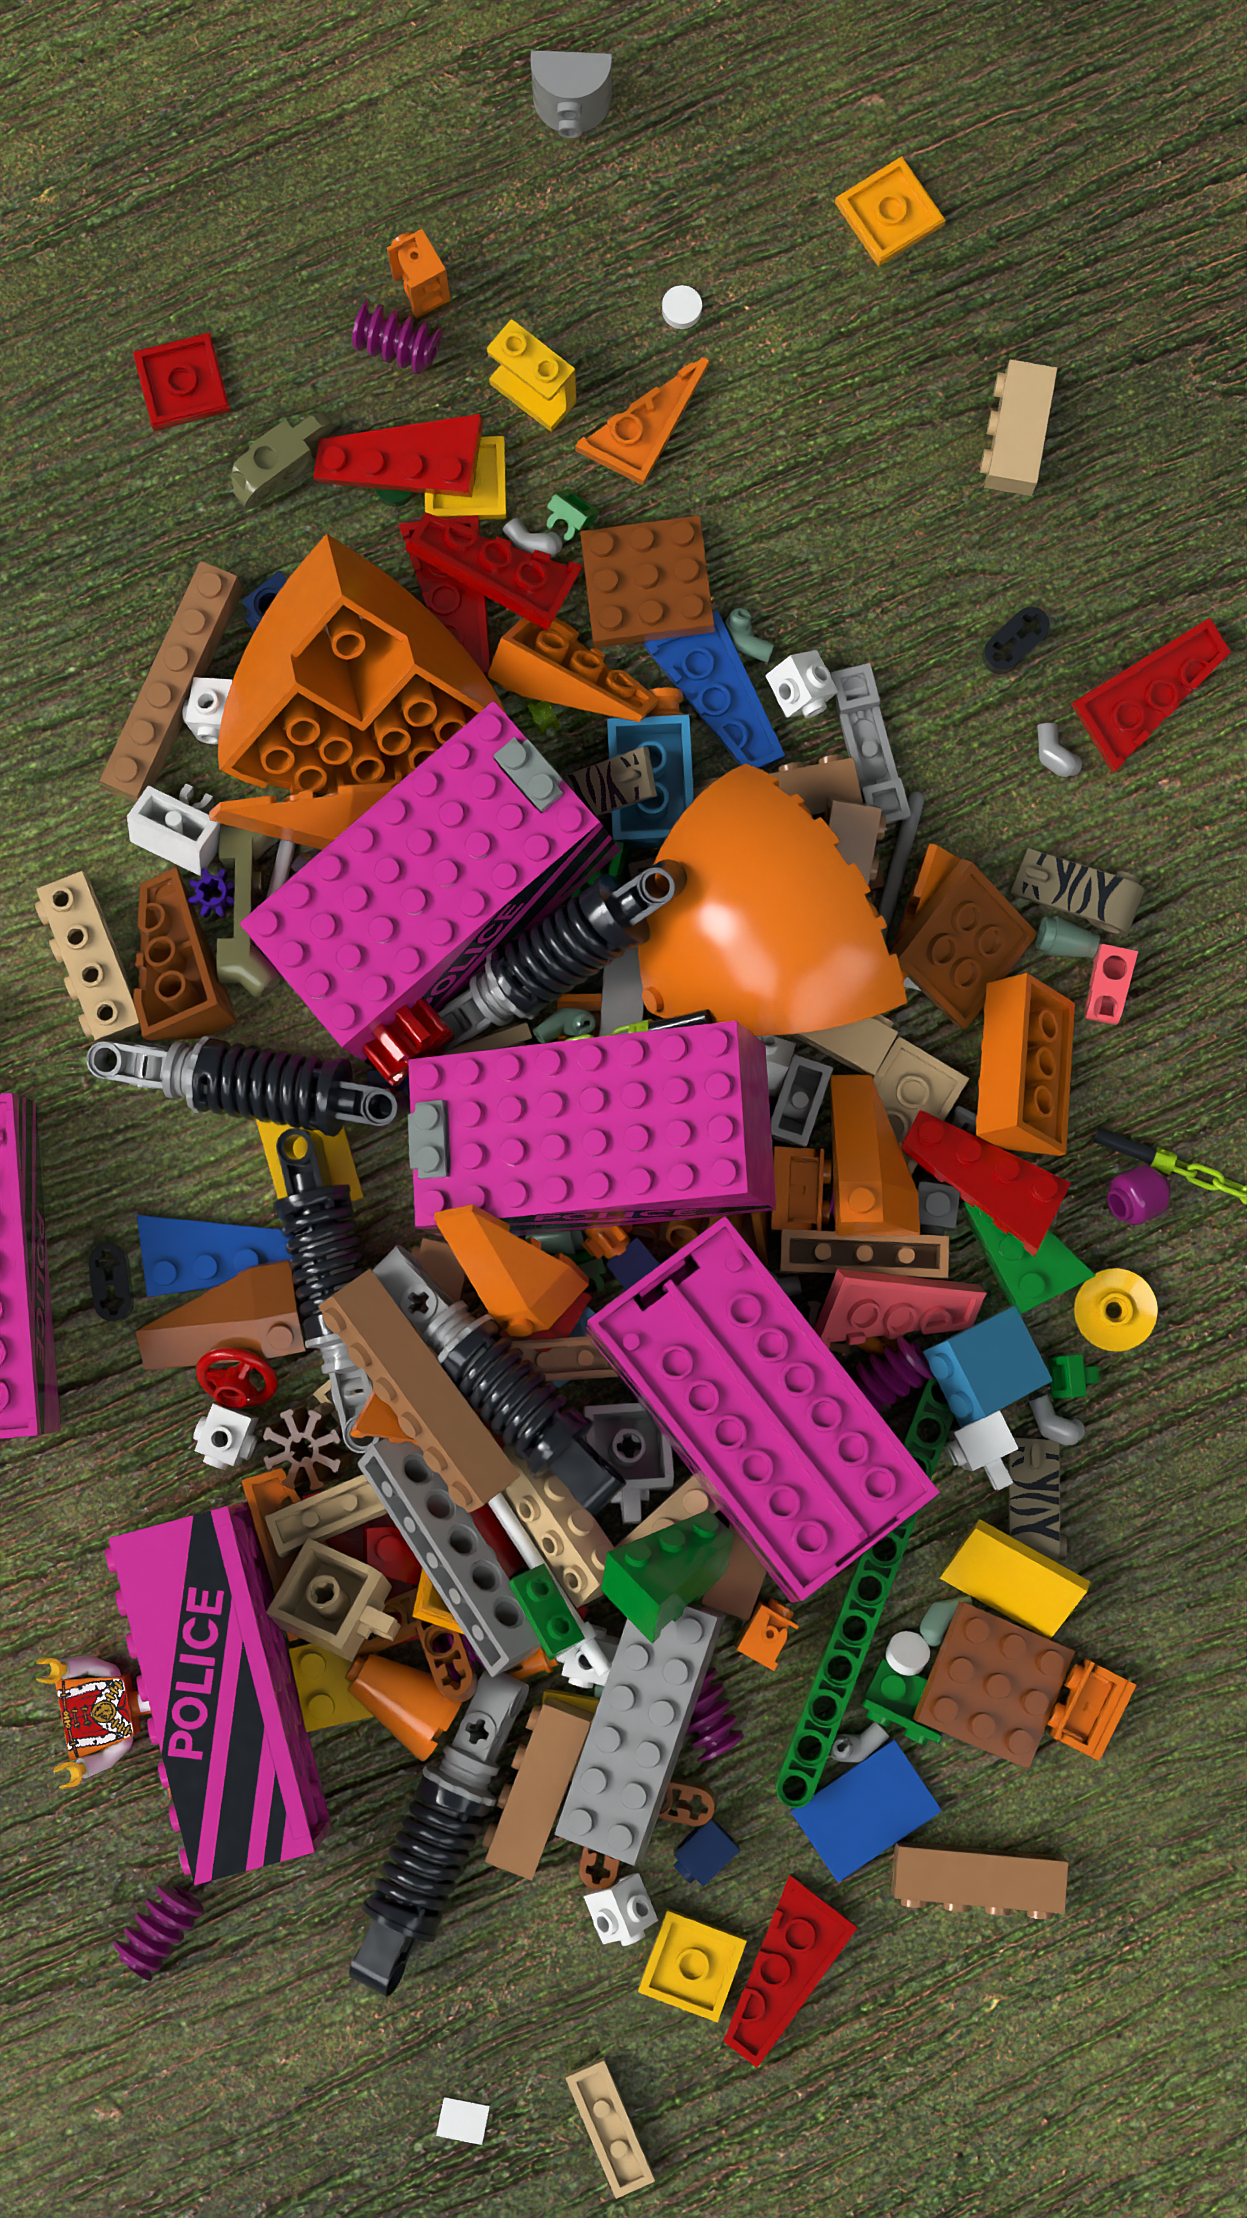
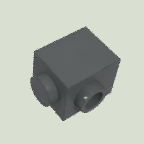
(937, 1208)

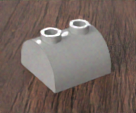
(571, 89)

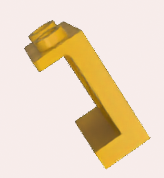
(532, 375)

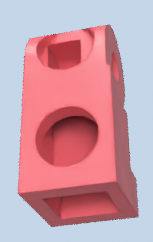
(1109, 983)

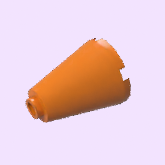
(403, 1701)

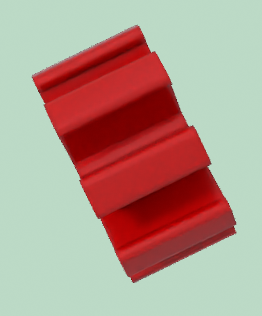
(412, 1035)

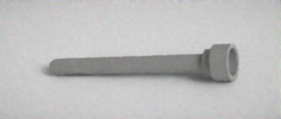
(899, 861)

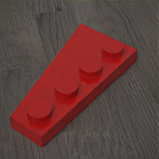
(410, 458)

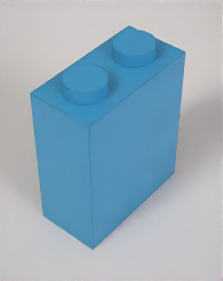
(987, 1366)

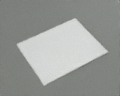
(462, 2121)

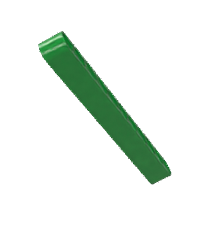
(853, 1605)

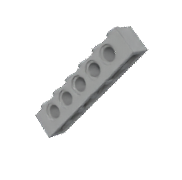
(451, 1571)

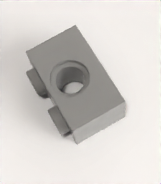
(799, 1101)

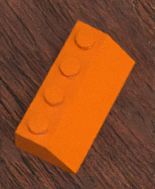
(1025, 1066)

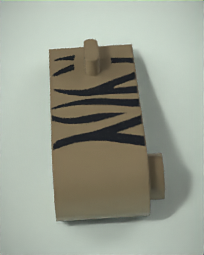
(614, 783)
(1086, 892)
(1036, 1497)

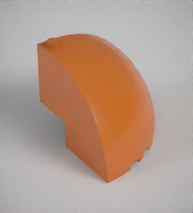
(345, 682)
(767, 918)

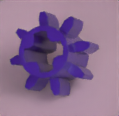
(215, 904)

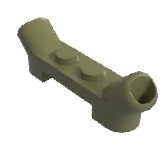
(238, 957)

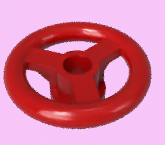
(232, 1386)

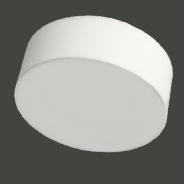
(681, 307)
(907, 1653)

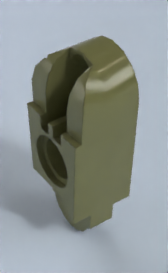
(278, 459)

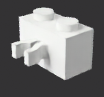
(175, 828)
(983, 1445)

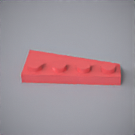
(892, 1305)

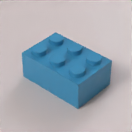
(669, 746)

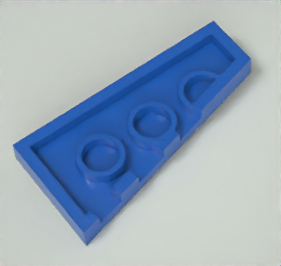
(720, 692)
(199, 1254)

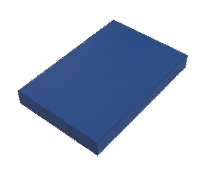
(866, 1810)

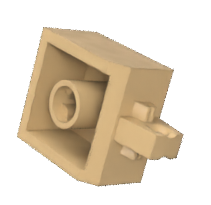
(354, 1605)

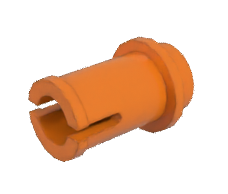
(536, 1663)

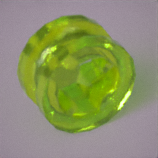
(543, 716)

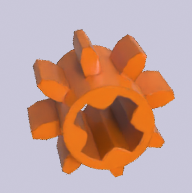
(607, 1241)

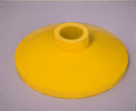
(1136, 1306)

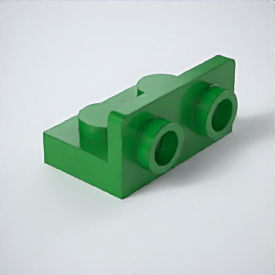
(546, 1611)
(895, 1699)

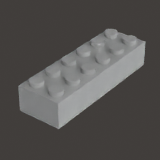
(638, 1735)

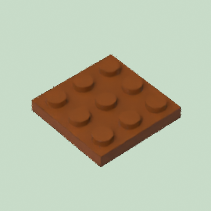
(647, 581)
(963, 943)
(993, 1685)

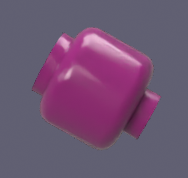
(1139, 1195)

